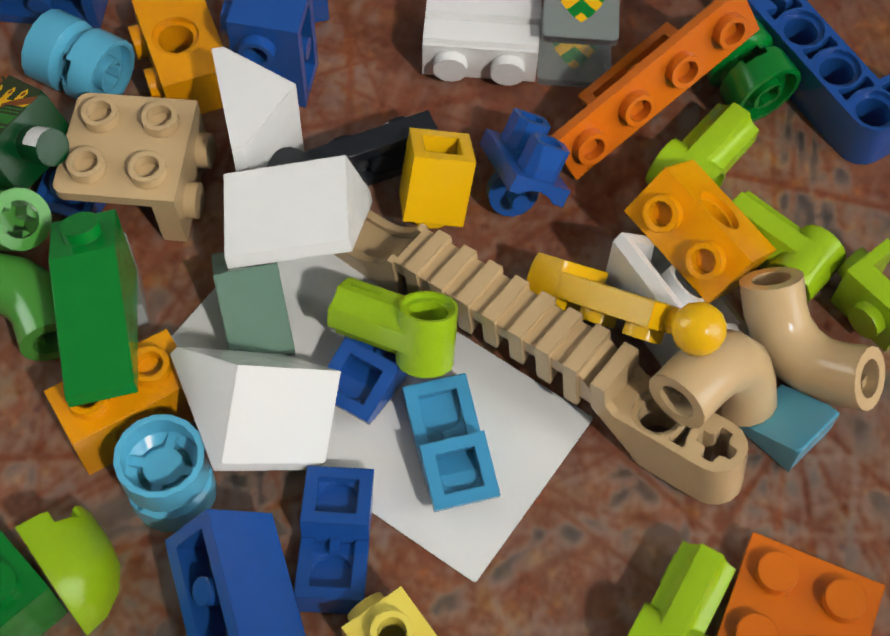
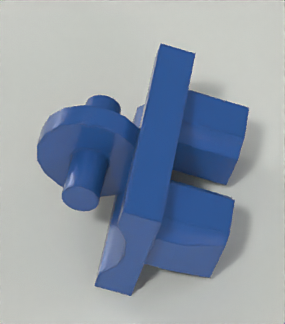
(524, 164)

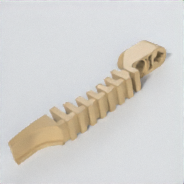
(698, 461)

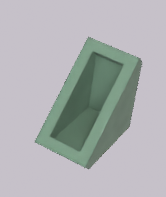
(253, 307)

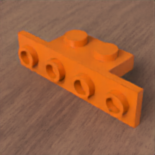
(651, 80)

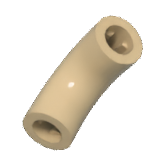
(802, 353)
(730, 382)

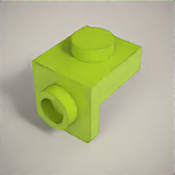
(866, 293)

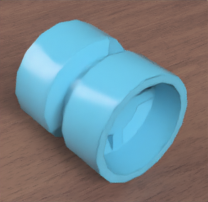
(76, 57)
(165, 471)

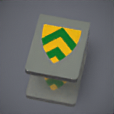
(576, 41)

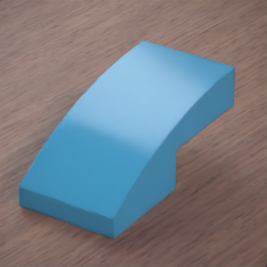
(450, 443)

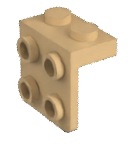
(138, 156)

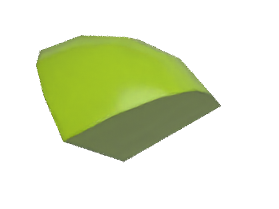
(76, 562)

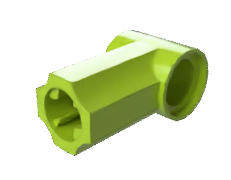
(712, 144)
(806, 248)
(413, 326)
(686, 594)

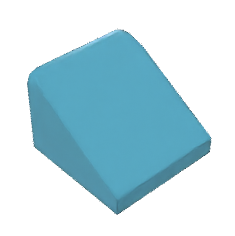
(793, 427)

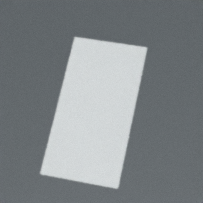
(522, 420)

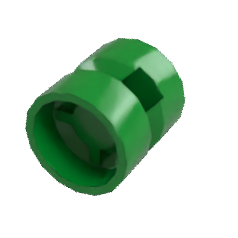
(756, 76)

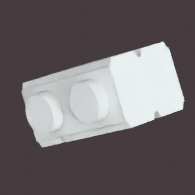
(482, 40)

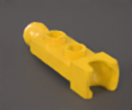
(695, 327)

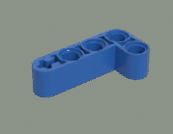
(835, 86)

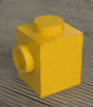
(436, 178)

